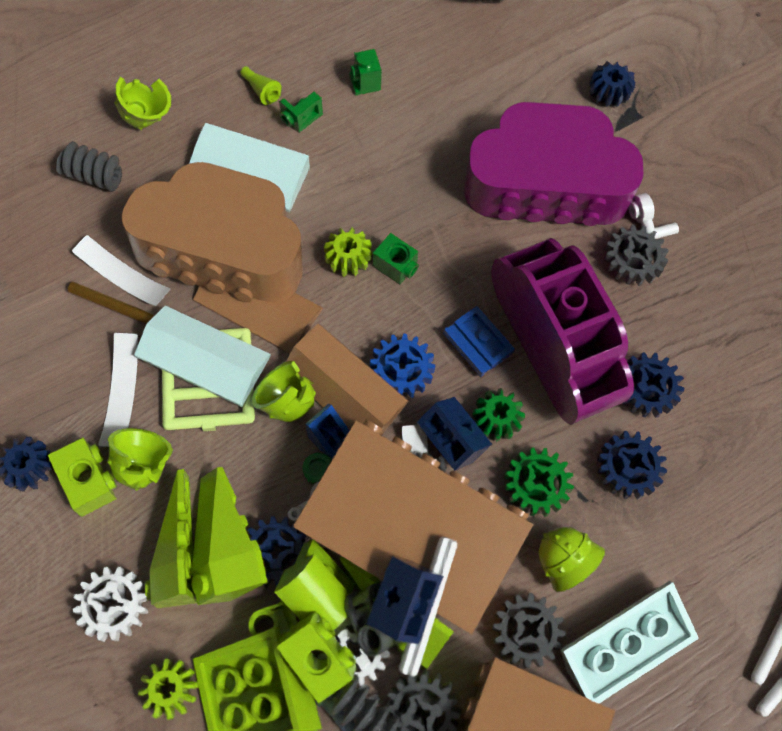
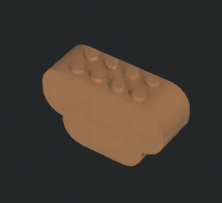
(216, 232)

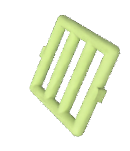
(206, 422)

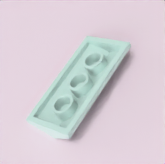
(201, 355)
(629, 644)

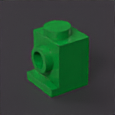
(365, 72)

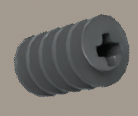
(90, 166)
(362, 709)

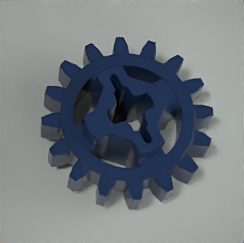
(654, 397)
(617, 455)
(290, 549)

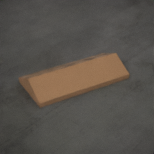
(275, 322)
(345, 380)

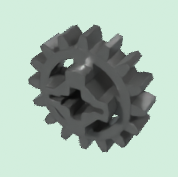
(636, 255)
(538, 640)
(437, 702)

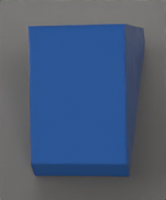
(327, 430)

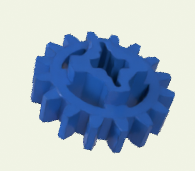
(417, 367)

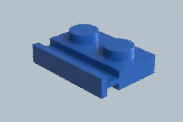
(478, 341)

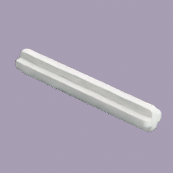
(440, 564)

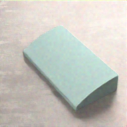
(253, 157)

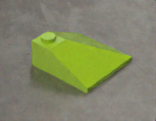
(254, 688)

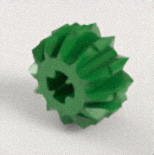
(502, 404)

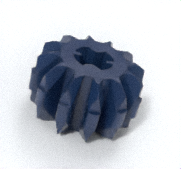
(612, 84)
(23, 473)

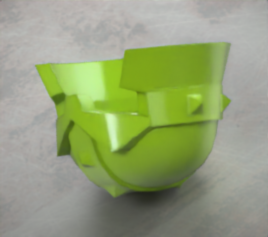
(141, 105)
(284, 393)
(137, 456)
(568, 557)

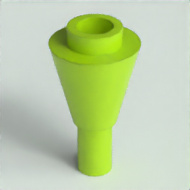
(265, 88)

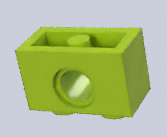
(70, 464)
(319, 676)

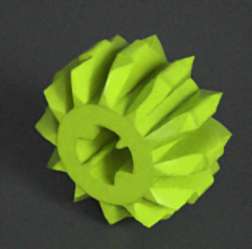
(337, 250)
(162, 701)

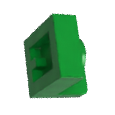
(303, 114)

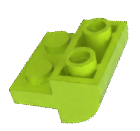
(315, 586)

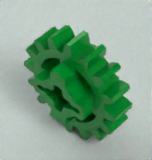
(544, 492)

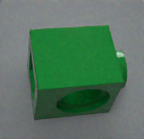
(392, 248)

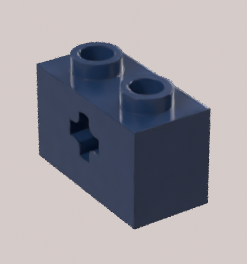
(454, 433)
(404, 600)

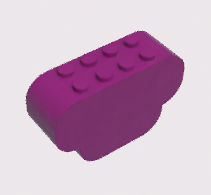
(553, 167)
(565, 327)

